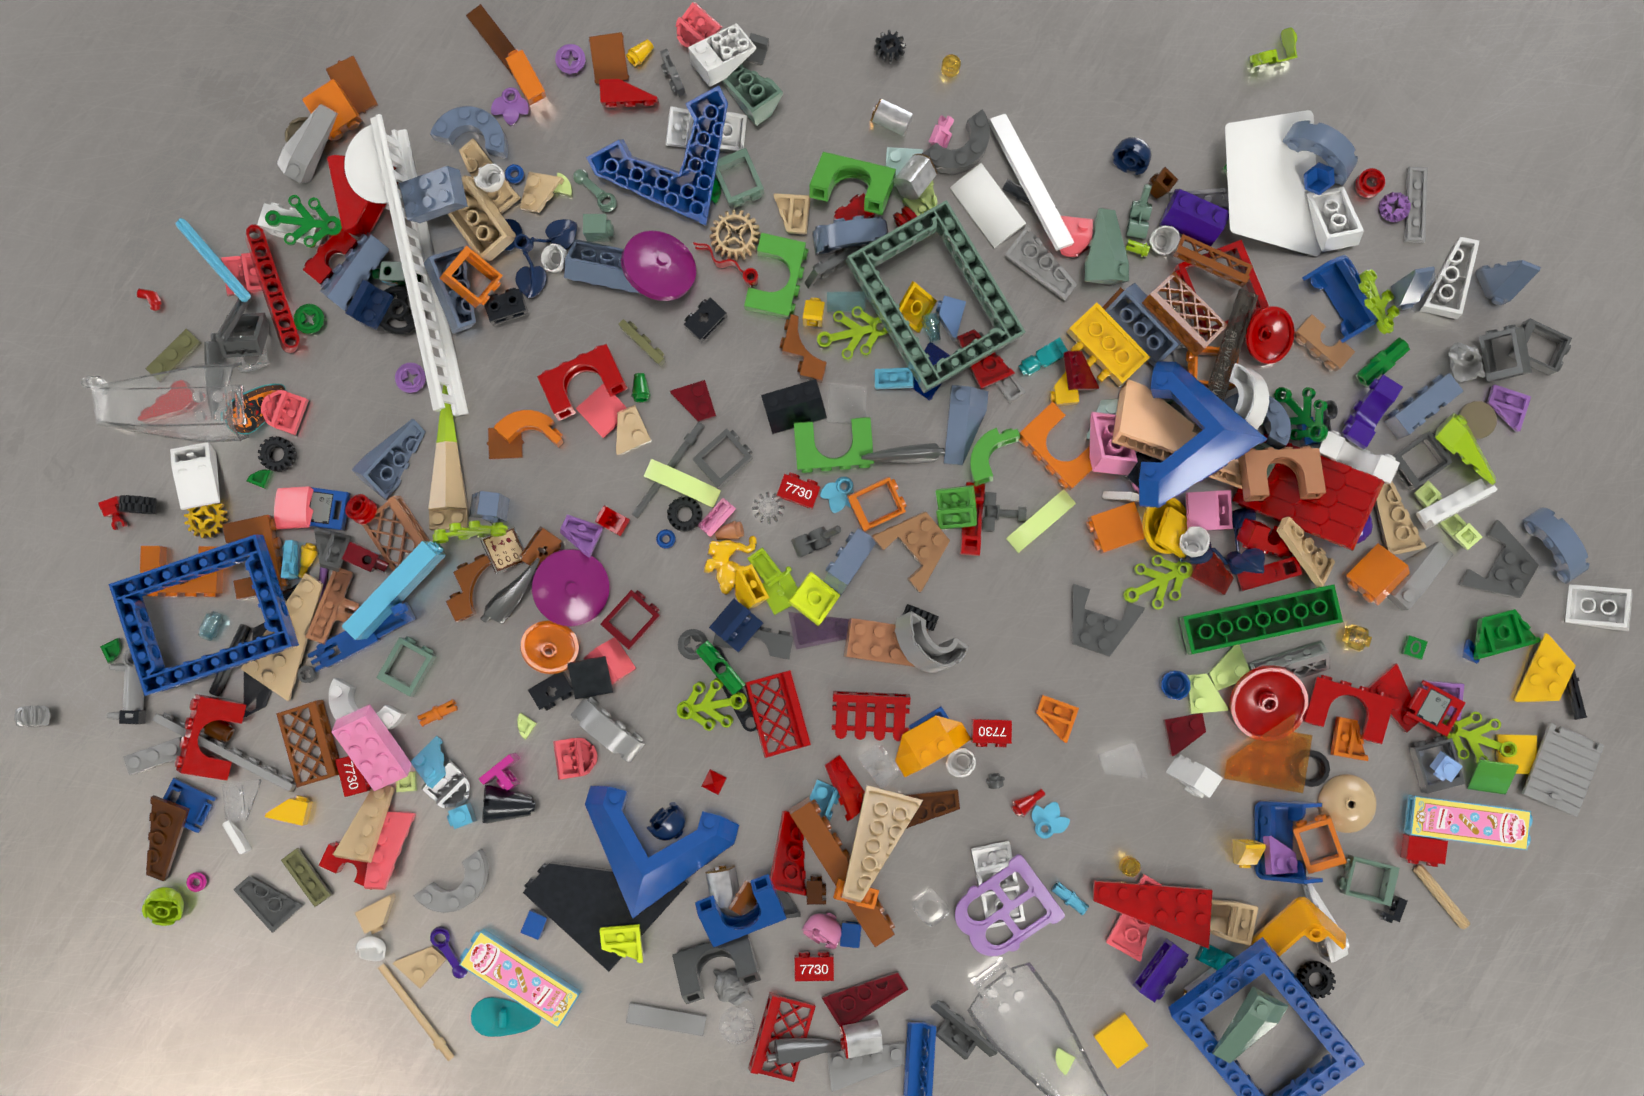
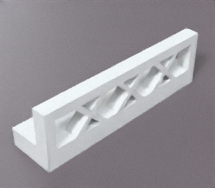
(1454, 503)

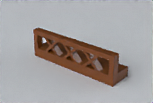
(1211, 265)

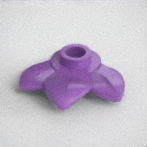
(510, 108)

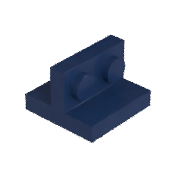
(369, 305)
(736, 625)

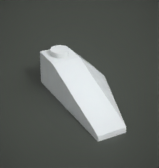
(1327, 948)

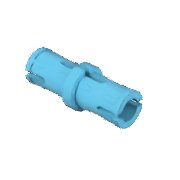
(1070, 898)

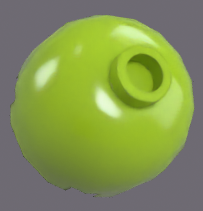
(163, 906)

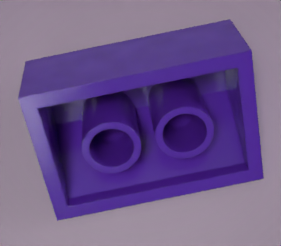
(1195, 217)
(1161, 970)

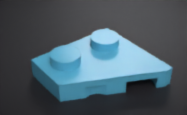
(430, 763)

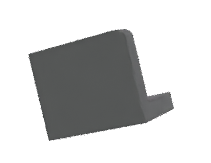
(762, 45)

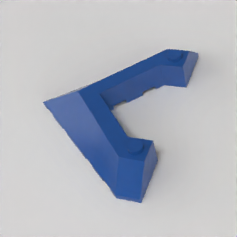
(683, 191)
(1222, 437)
(645, 878)

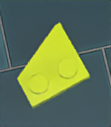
(623, 941)

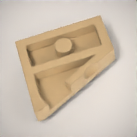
(538, 191)
(794, 212)
(630, 430)
(421, 965)

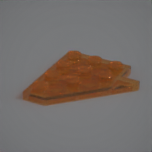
(1274, 759)

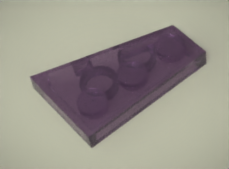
(809, 634)

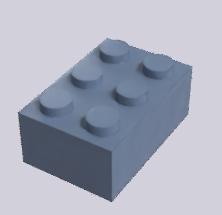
(433, 194)

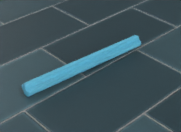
(213, 260)

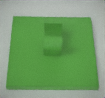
(1492, 776)

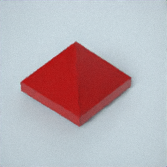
(714, 782)

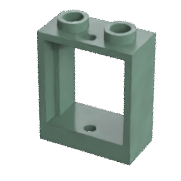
(732, 160)
(394, 682)
(1387, 886)

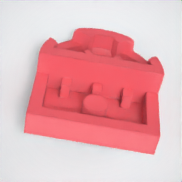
(695, 26)
(1081, 233)
(284, 410)
(574, 757)

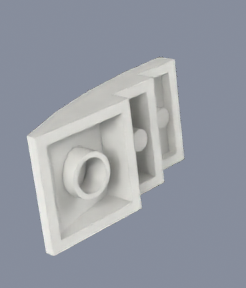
(681, 123)
(987, 862)

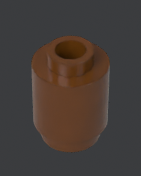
(219, 730)

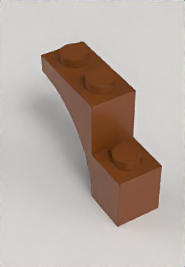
(791, 345)
(462, 604)

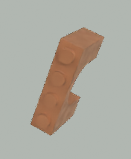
(1303, 461)

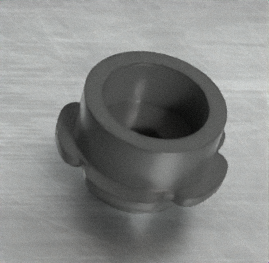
(995, 781)

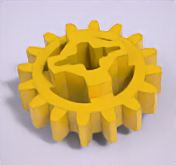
(205, 525)

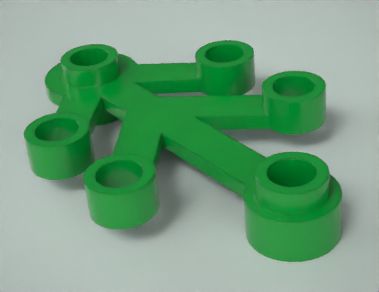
(306, 223)
(1304, 414)

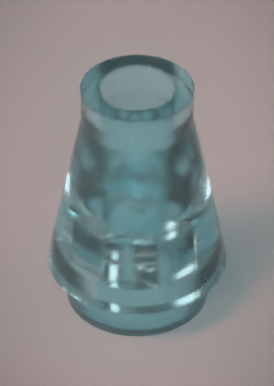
(931, 324)

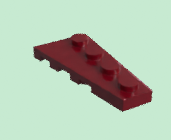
(859, 1001)

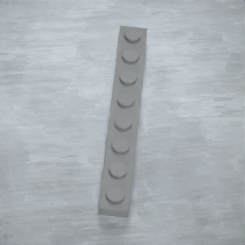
(232, 755)

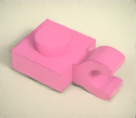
(941, 132)

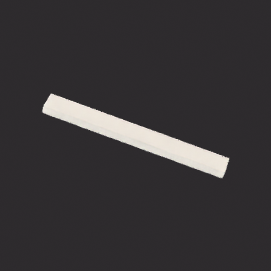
(1030, 182)

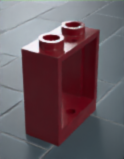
(614, 631)

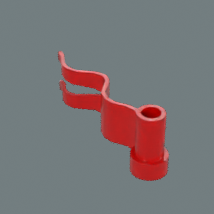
(749, 273)

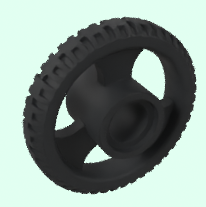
(405, 315)

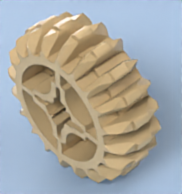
(740, 230)

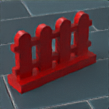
(861, 709)

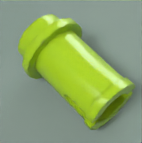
(1140, 248)

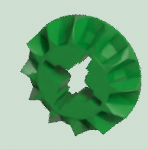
(300, 318)

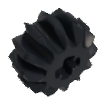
(887, 40)

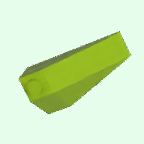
(1457, 437)

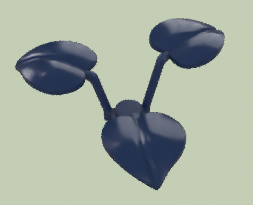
(533, 279)
(1250, 560)

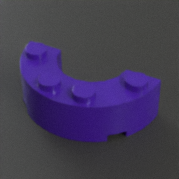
(1369, 411)

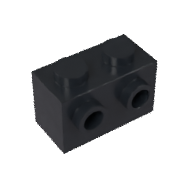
(505, 306)

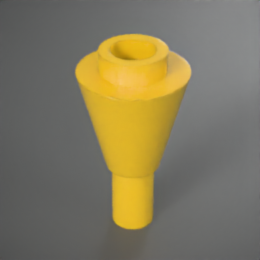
(308, 555)

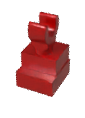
(110, 508)

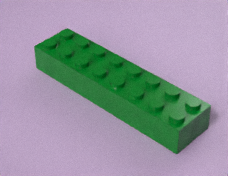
(1260, 619)

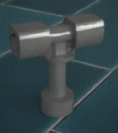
(993, 512)

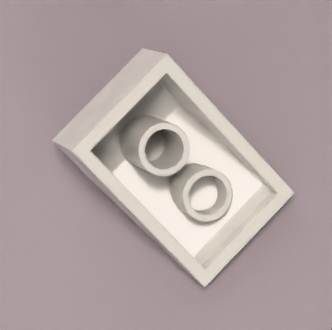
(1334, 219)
(1599, 607)

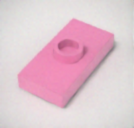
(716, 517)

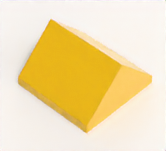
(915, 305)

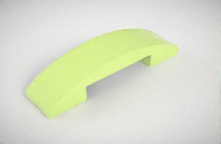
(682, 483)
(1041, 521)
(1454, 526)

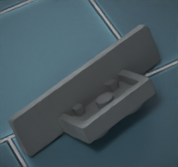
(959, 1034)

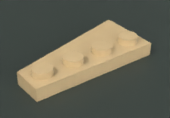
(476, 157)

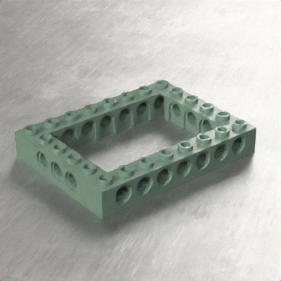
(945, 222)

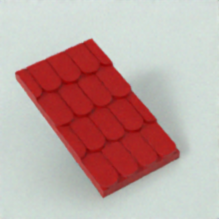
(1335, 515)

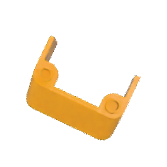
(1294, 922)

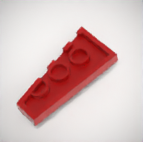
(789, 857)

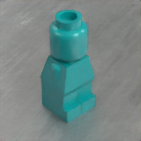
(1044, 357)

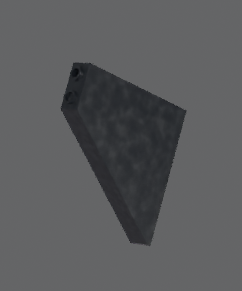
(588, 899)

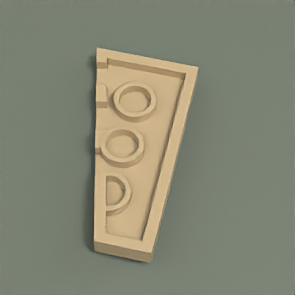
(1395, 524)
(1308, 555)
(364, 831)

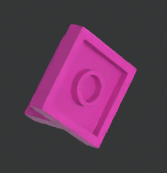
(501, 771)

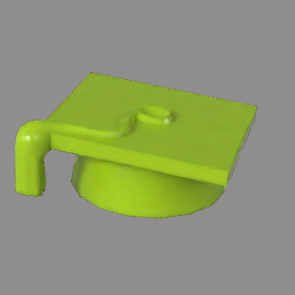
(781, 592)

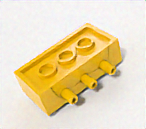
(1107, 345)

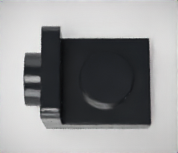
(1395, 910)

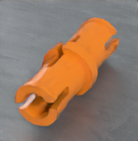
(437, 712)

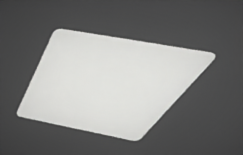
(1268, 183)

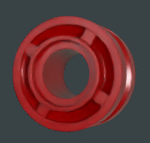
(1377, 179)
(906, 215)
(361, 509)

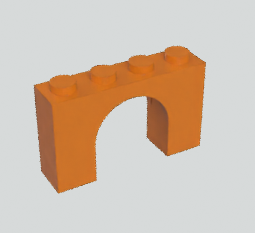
(1035, 436)
(210, 584)

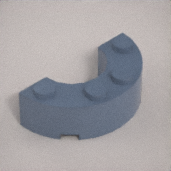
(471, 119)
(1327, 144)
(848, 234)
(1275, 422)
(1561, 540)

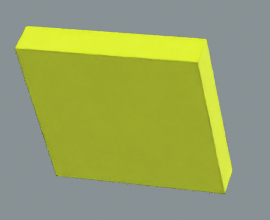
(814, 598)

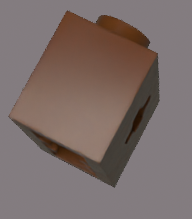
(541, 538)

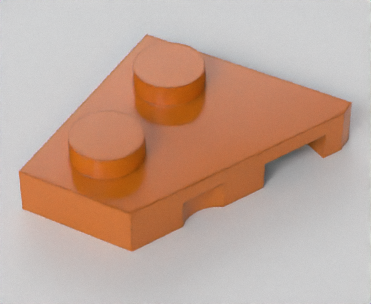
(1347, 739)

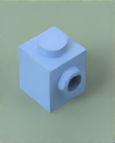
(1445, 767)

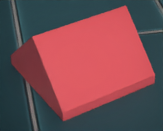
(617, 659)

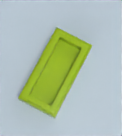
(765, 567)

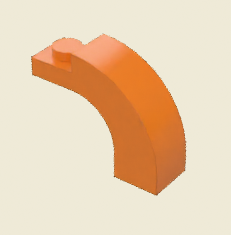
(525, 420)

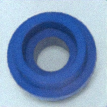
(514, 168)
(661, 534)

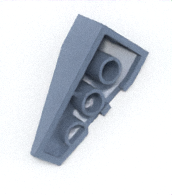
(1412, 287)

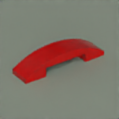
(972, 535)

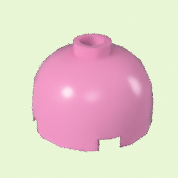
(823, 929)

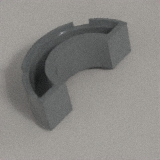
(966, 157)

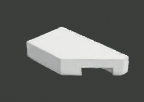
(1121, 496)
(237, 837)

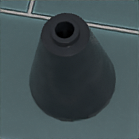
(505, 805)

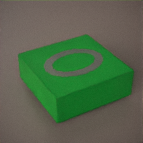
(1414, 647)

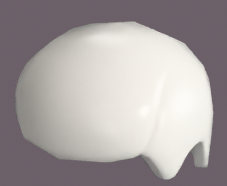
(490, 178)
(1164, 240)
(553, 258)
(1195, 541)
(961, 762)
(371, 948)

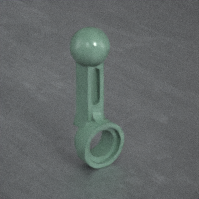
(581, 177)

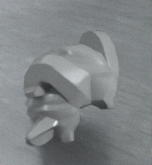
(1465, 362)
(730, 988)

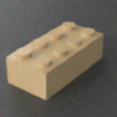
(482, 222)

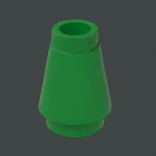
(640, 388)

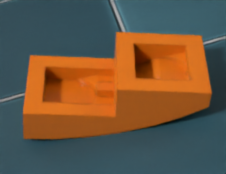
(868, 901)

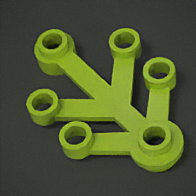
(1375, 304)
(856, 332)
(475, 528)
(1161, 580)
(709, 706)
(1474, 737)

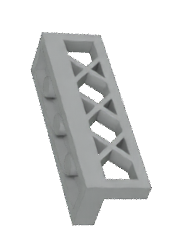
(1302, 656)

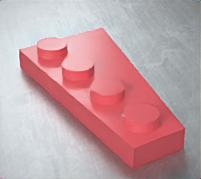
(388, 849)
(1130, 933)

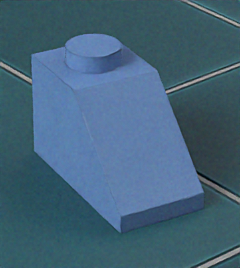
(950, 315)

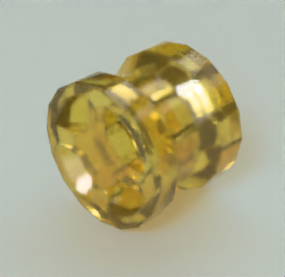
(953, 62)
(1133, 866)

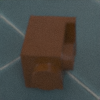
(1162, 183)
(815, 890)

